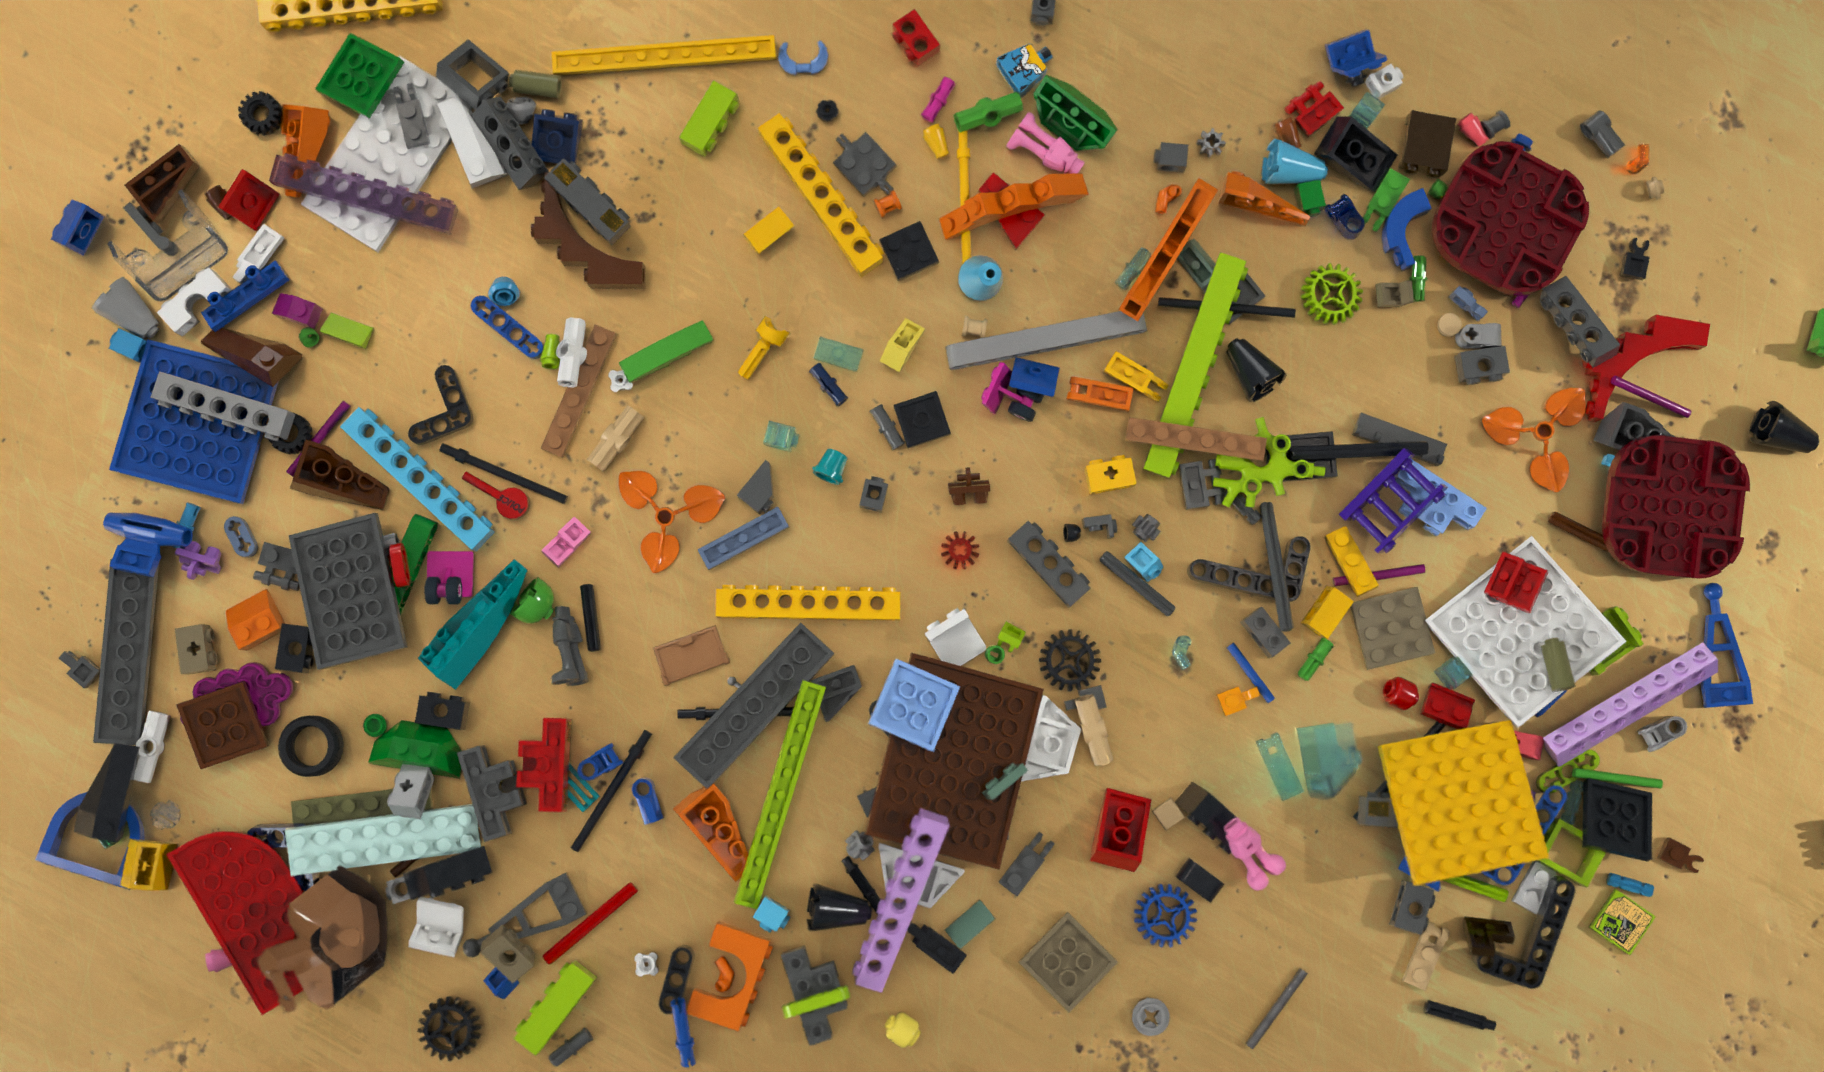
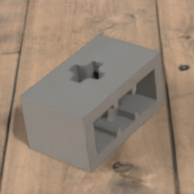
(410, 791)

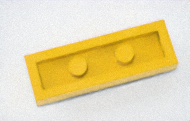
(1351, 561)

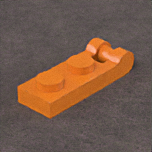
(1100, 393)

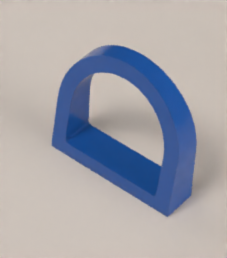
(50, 845)

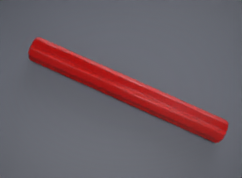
(589, 923)

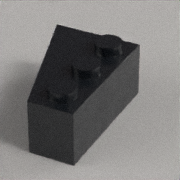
(1206, 811)
(448, 873)

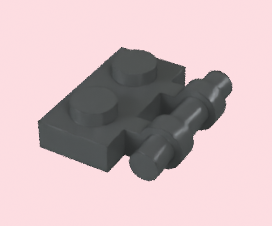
(1195, 487)
(277, 558)

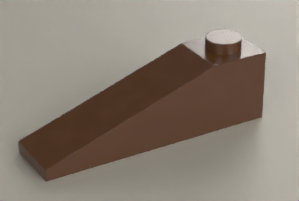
(256, 355)
(334, 478)

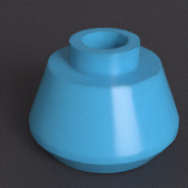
(503, 291)

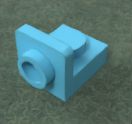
(1144, 562)

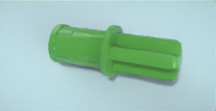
(1418, 278)
(1315, 659)

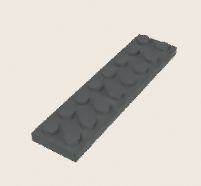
(125, 657)
(753, 706)

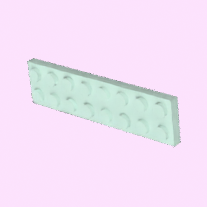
(382, 839)

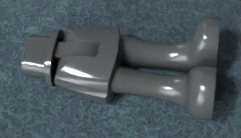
(566, 637)

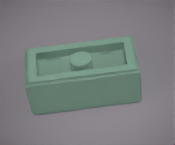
(1196, 262)
(970, 924)

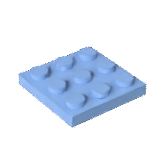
(914, 705)

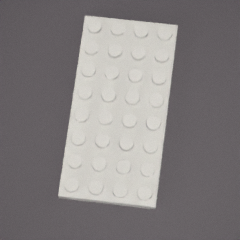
(379, 151)

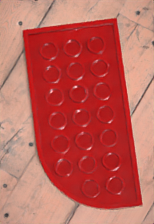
(245, 900)

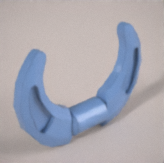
(791, 67)

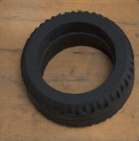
(287, 750)

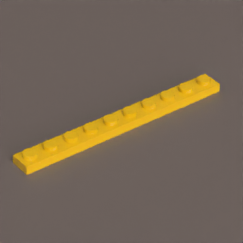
(663, 55)

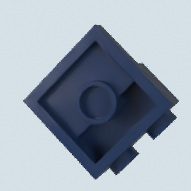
(556, 136)

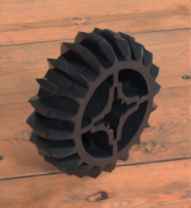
(1085, 649)
(445, 1020)

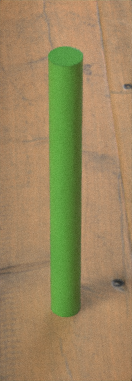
(1617, 778)

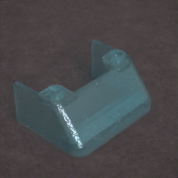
(1328, 757)

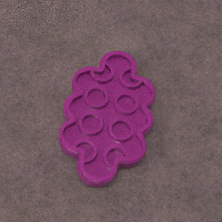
(264, 688)

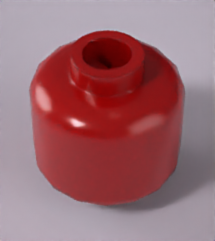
(1400, 693)

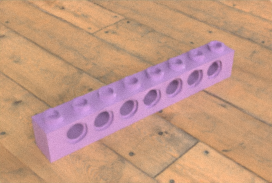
(1631, 704)
(876, 975)

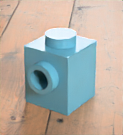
(771, 915)

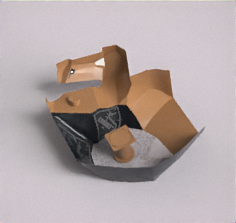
(338, 942)

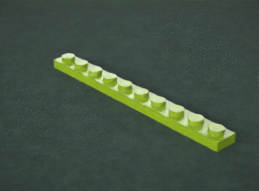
(779, 794)

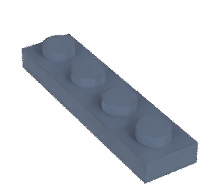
(743, 538)

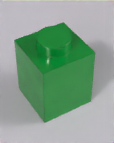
(1310, 197)

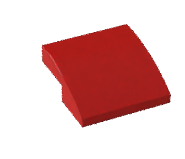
(1516, 582)

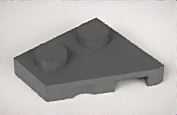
(839, 690)

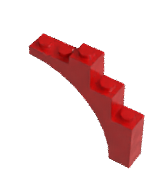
(1661, 335)

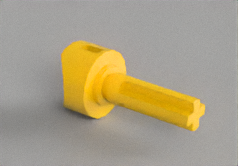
(769, 336)

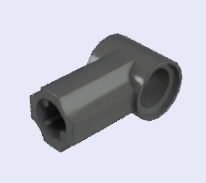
(1599, 129)

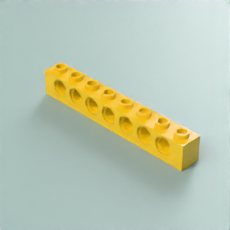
(270, 11)
(770, 133)
(726, 609)

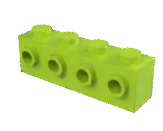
(555, 1007)

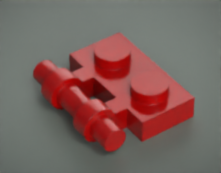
(1319, 113)

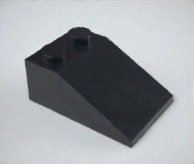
(1356, 153)

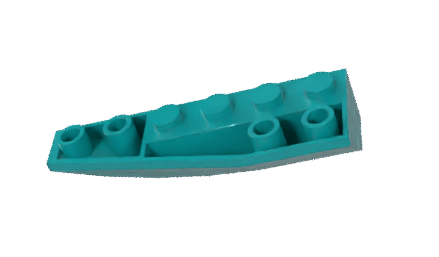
(473, 628)

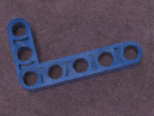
(1543, 804)

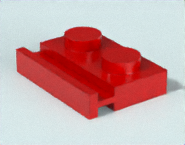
(1447, 706)

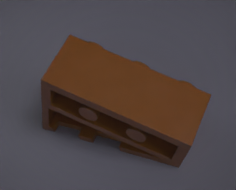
(159, 183)

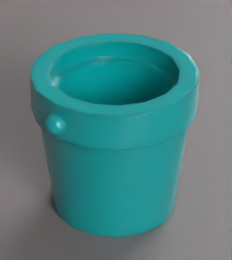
(831, 467)

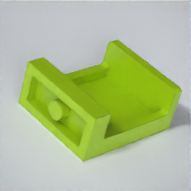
(1619, 620)

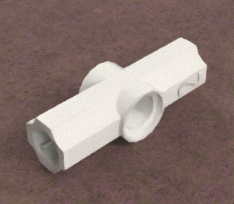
(571, 352)
(153, 731)

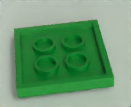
(359, 75)

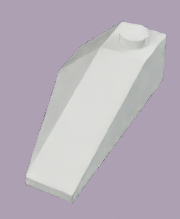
(472, 147)

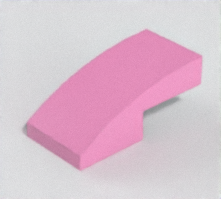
(566, 542)

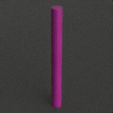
(1650, 396)
(323, 432)
(1385, 574)

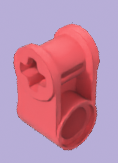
(1529, 745)

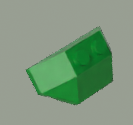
(1072, 115)
(418, 746)

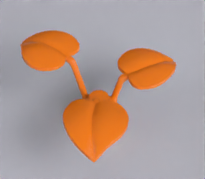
(1505, 427)
(657, 548)

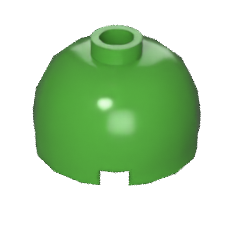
(534, 602)

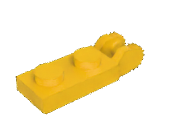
(1134, 375)

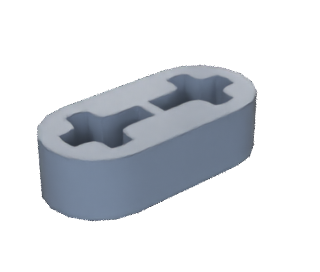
(236, 539)

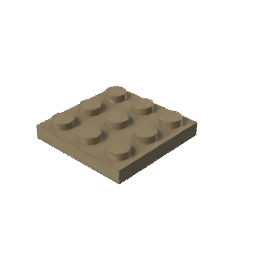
(1392, 628)
(1068, 962)

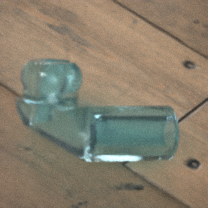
(1179, 651)

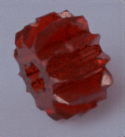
(960, 558)

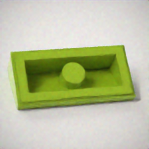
(347, 330)

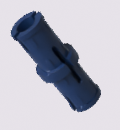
(828, 384)

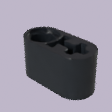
(1199, 880)

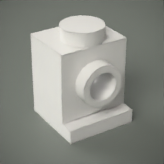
(1379, 86)

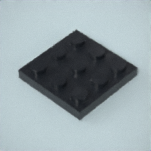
(1617, 819)

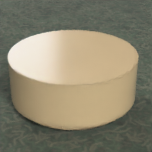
(1449, 324)

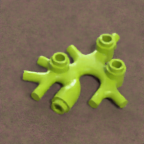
(1274, 472)

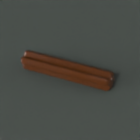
(1577, 530)

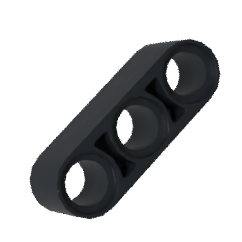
(680, 968)

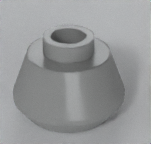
(521, 108)

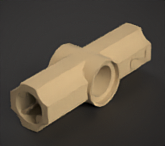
(615, 438)
(1094, 730)

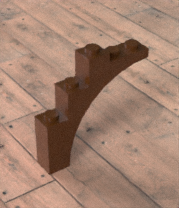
(602, 270)

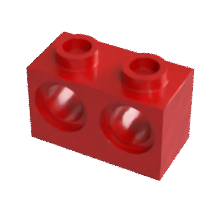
(920, 35)

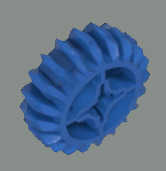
(1174, 910)

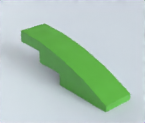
(665, 351)

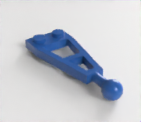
(1724, 693)

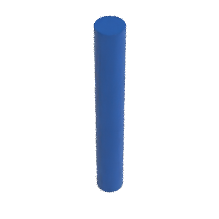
(1250, 672)

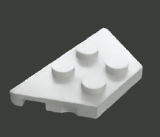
(1051, 743)
(938, 883)

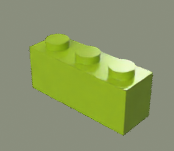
(709, 118)

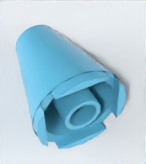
(1291, 165)
(980, 277)

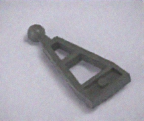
(565, 899)

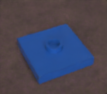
(1034, 377)

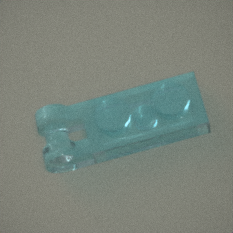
(1280, 767)

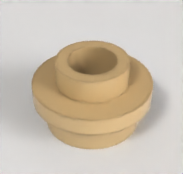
(1655, 188)

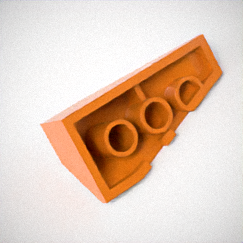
(304, 134)

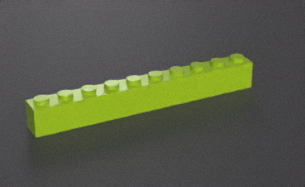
(1198, 357)

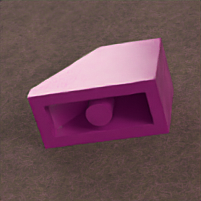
(297, 310)

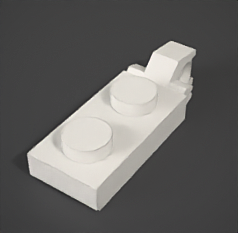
(258, 251)

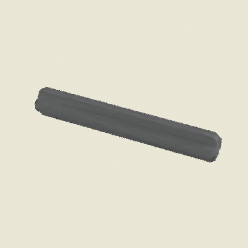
(1137, 583)

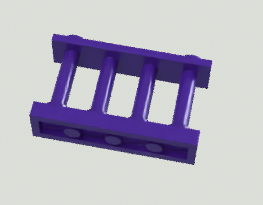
(1387, 478)

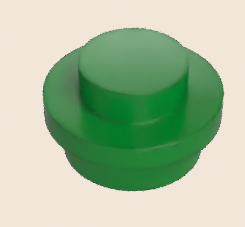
(375, 725)

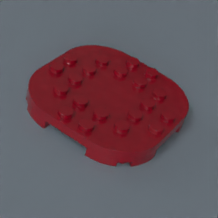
(1510, 219)
(1675, 506)

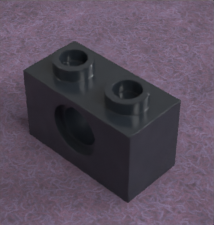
(286, 658)
(428, 713)

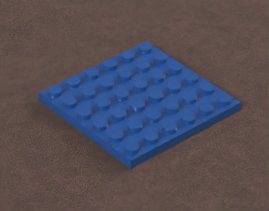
(183, 447)

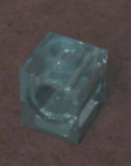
(1367, 110)
(781, 436)
(1453, 672)

